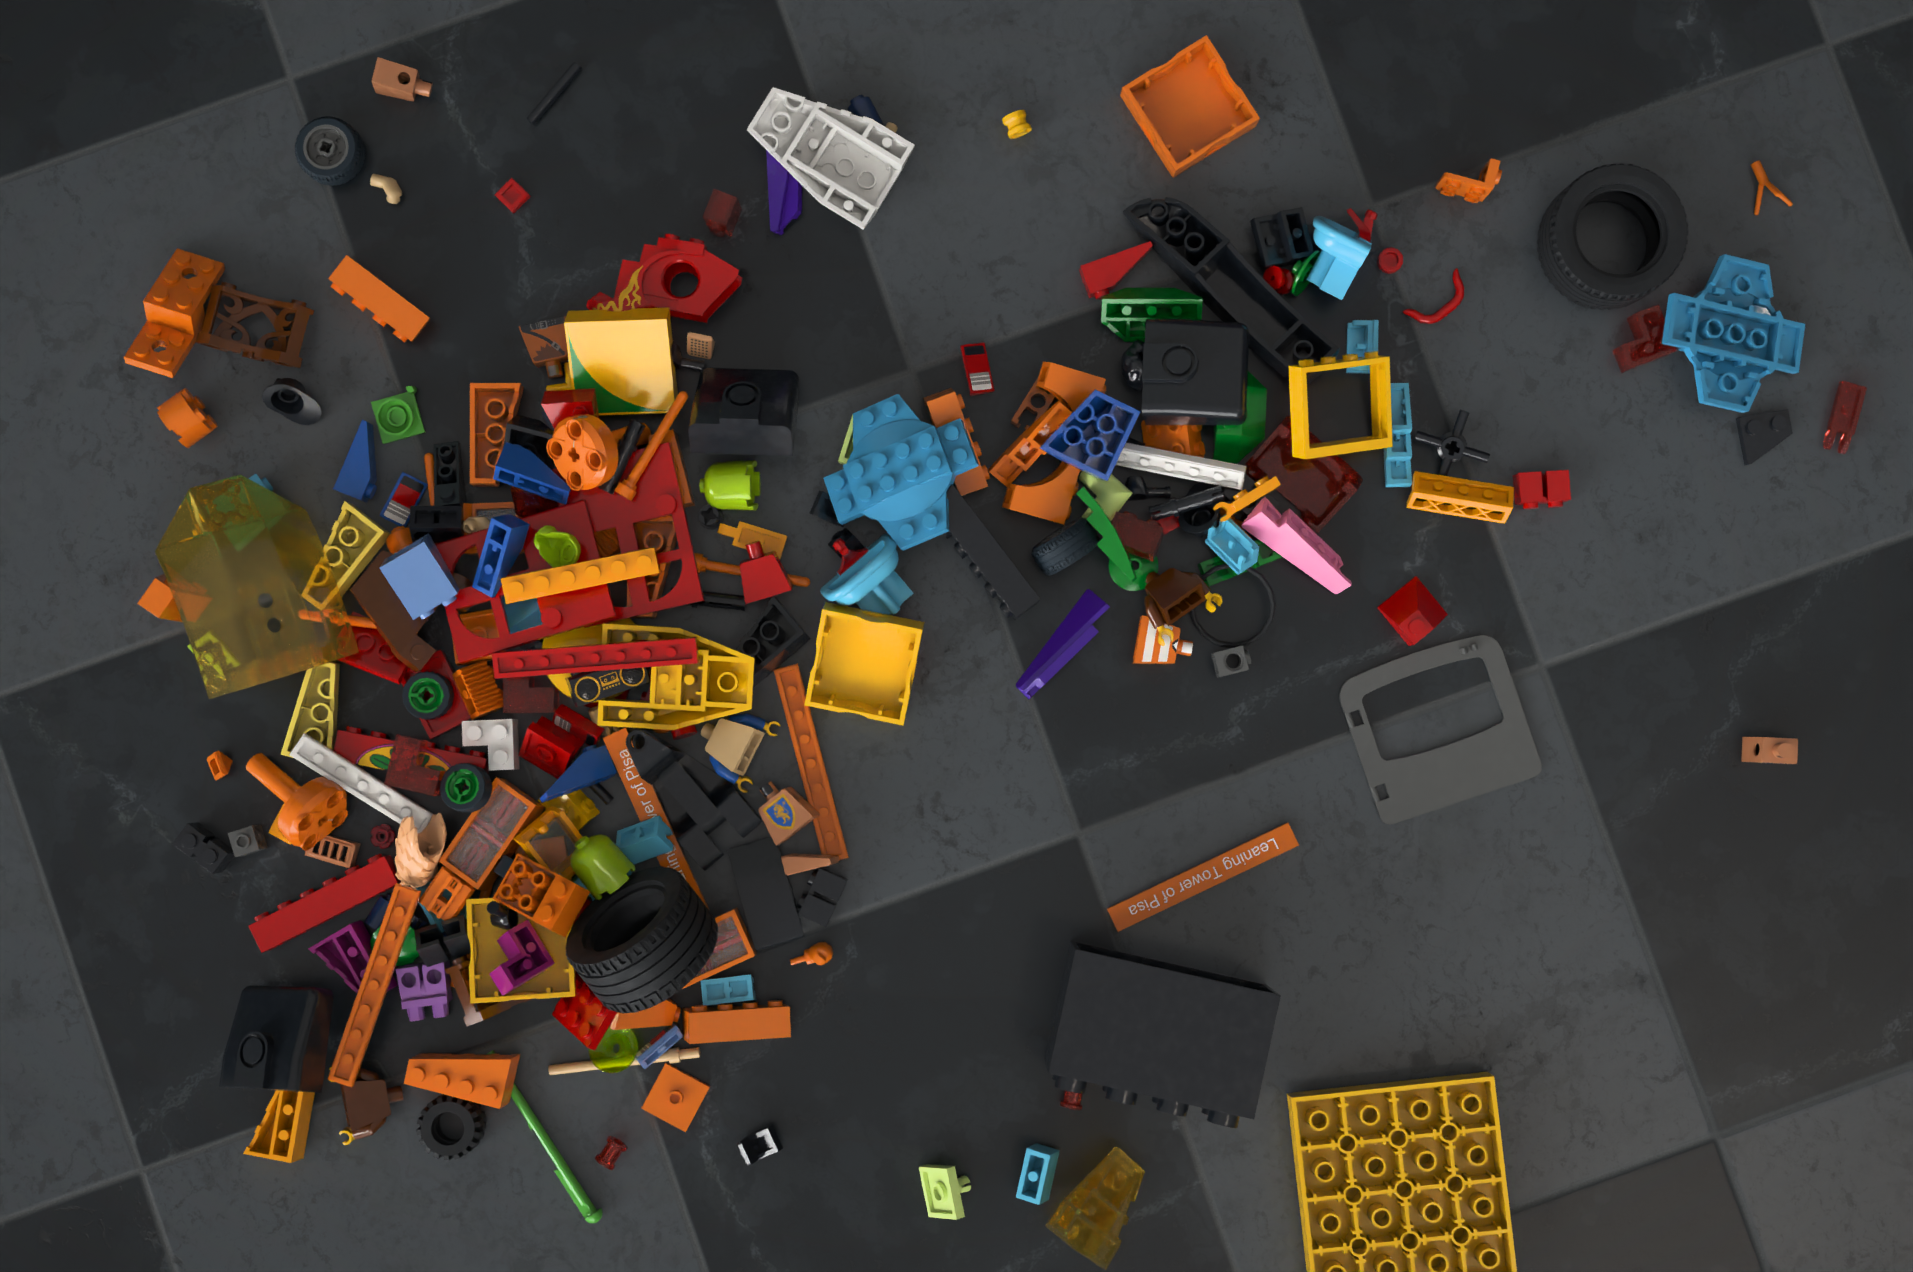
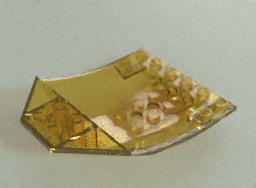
(225, 552)

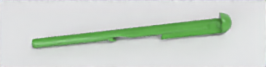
(563, 1172)

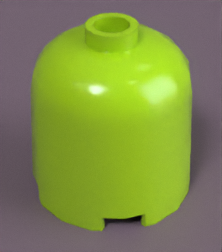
(731, 485)
(600, 864)

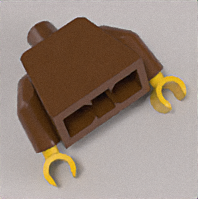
(1173, 596)
(367, 1104)

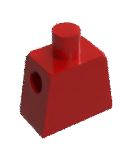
(762, 574)

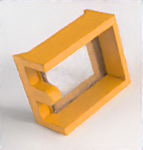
(550, 841)

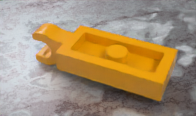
(1244, 498)
(749, 533)

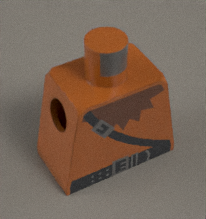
(547, 344)

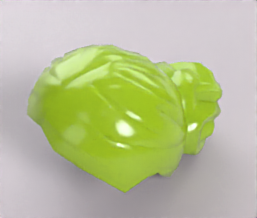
(557, 547)

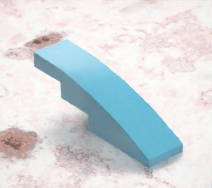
(1397, 458)

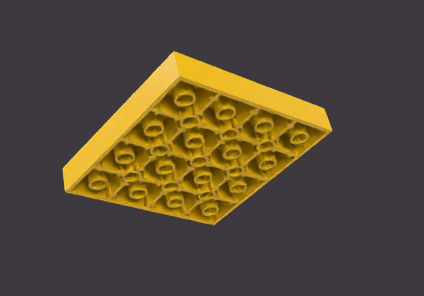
(1403, 1177)

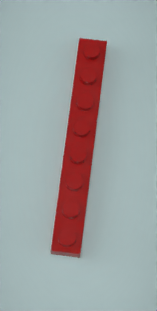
(595, 657)

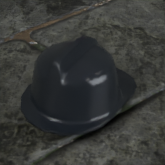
(290, 399)
(1200, 519)

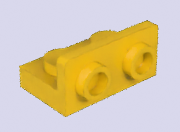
(576, 807)

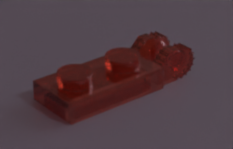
(1844, 415)

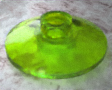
(612, 1062)

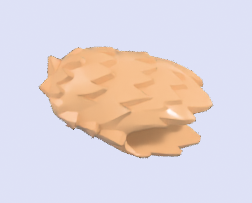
(419, 852)

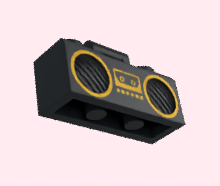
(596, 685)

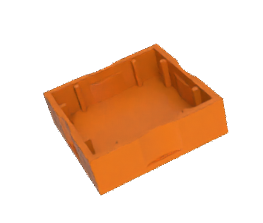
(1189, 106)

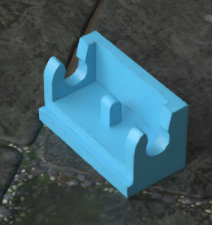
(1361, 338)
(1233, 545)
(645, 840)
(728, 990)

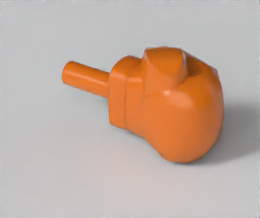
(818, 953)

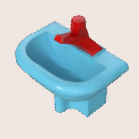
(1341, 252)
(868, 578)

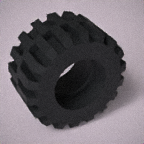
(437, 1141)

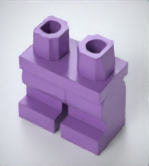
(424, 987)

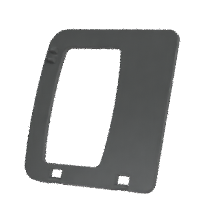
(1453, 771)

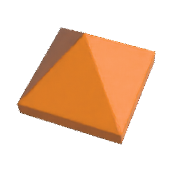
(219, 764)

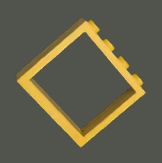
(1380, 406)

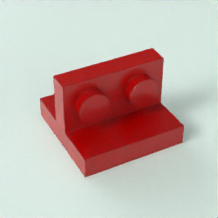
(549, 747)

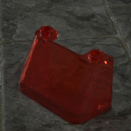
(1313, 485)

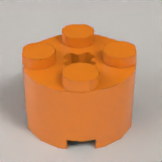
(186, 417)

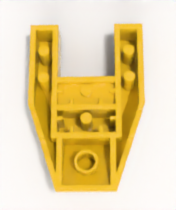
(685, 692)

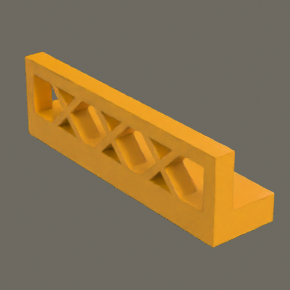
(1461, 494)

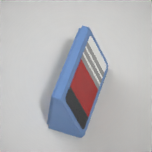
(658, 1045)

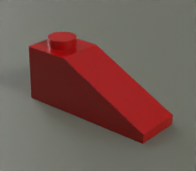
(1106, 273)

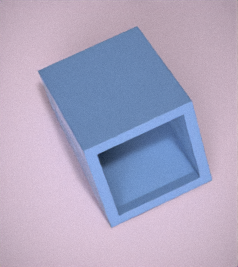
(420, 577)

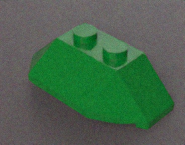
(1128, 309)
(1234, 442)

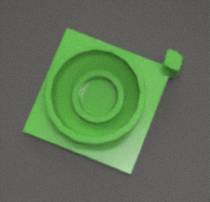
(398, 416)

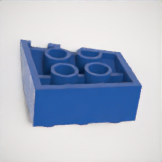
(1093, 435)

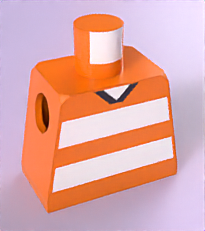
(1151, 652)

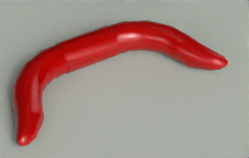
(1444, 310)

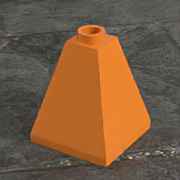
(659, 1015)

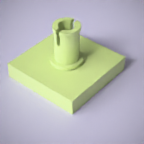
(943, 1191)

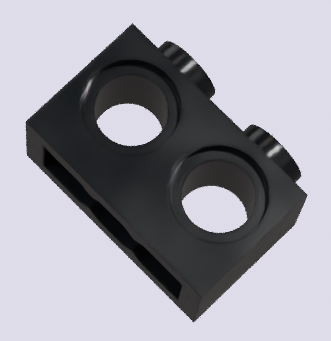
(439, 521)

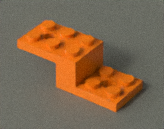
(174, 313)

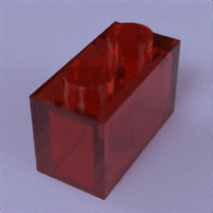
(722, 213)
(1139, 536)

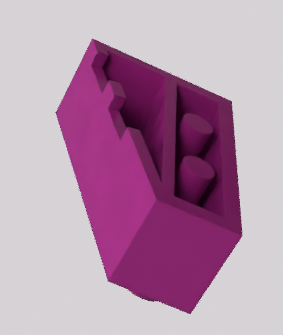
(348, 954)

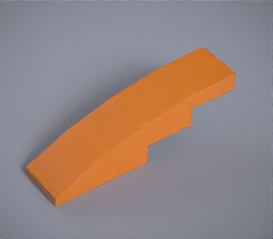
(1026, 447)

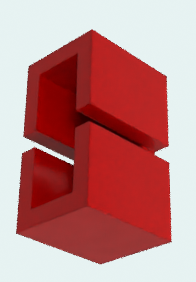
(1543, 488)

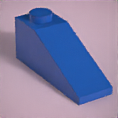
(359, 469)
(526, 471)
(500, 550)
(588, 769)

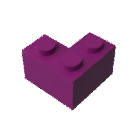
(525, 957)

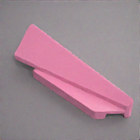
(1297, 544)

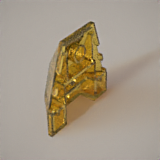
(1097, 1208)

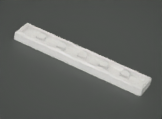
(1182, 466)
(359, 782)

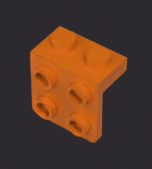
(1471, 189)
(1174, 438)

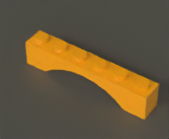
(580, 575)

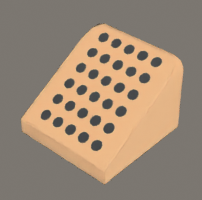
(700, 345)

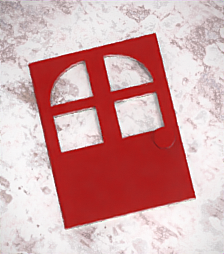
(655, 498)
(558, 611)

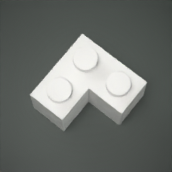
(499, 736)

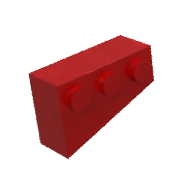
(567, 403)

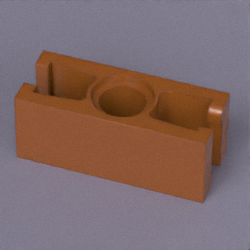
(1026, 405)

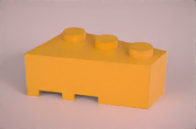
(283, 1128)

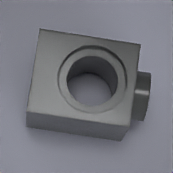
(1221, 666)
(247, 840)

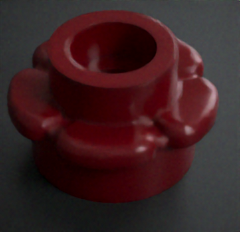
(389, 837)

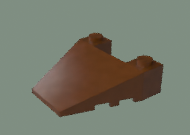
(391, 616)

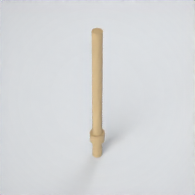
(673, 1055)

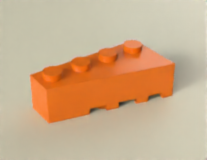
(943, 409)
(736, 1023)

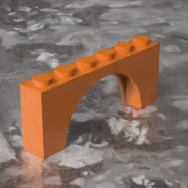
(1052, 495)

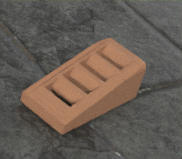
(351, 855)
(797, 863)

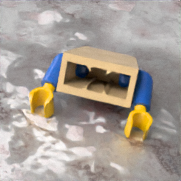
(734, 745)

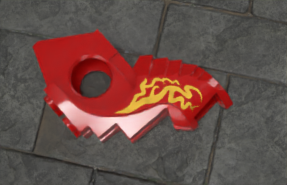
(649, 281)

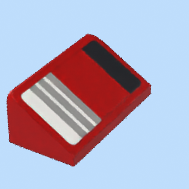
(977, 368)
(578, 725)

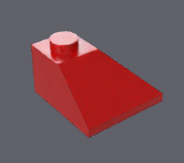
(1412, 611)

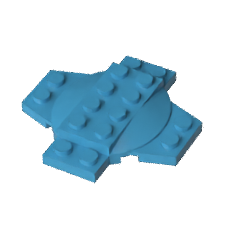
(1733, 333)
(900, 472)

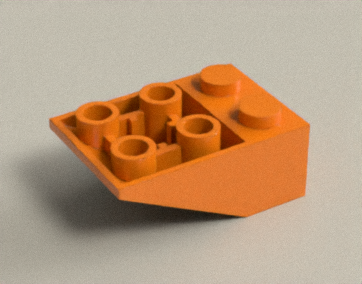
(541, 895)

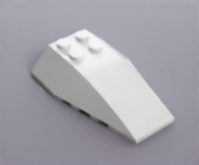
(832, 153)

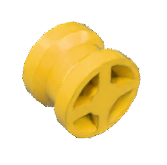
(1016, 124)

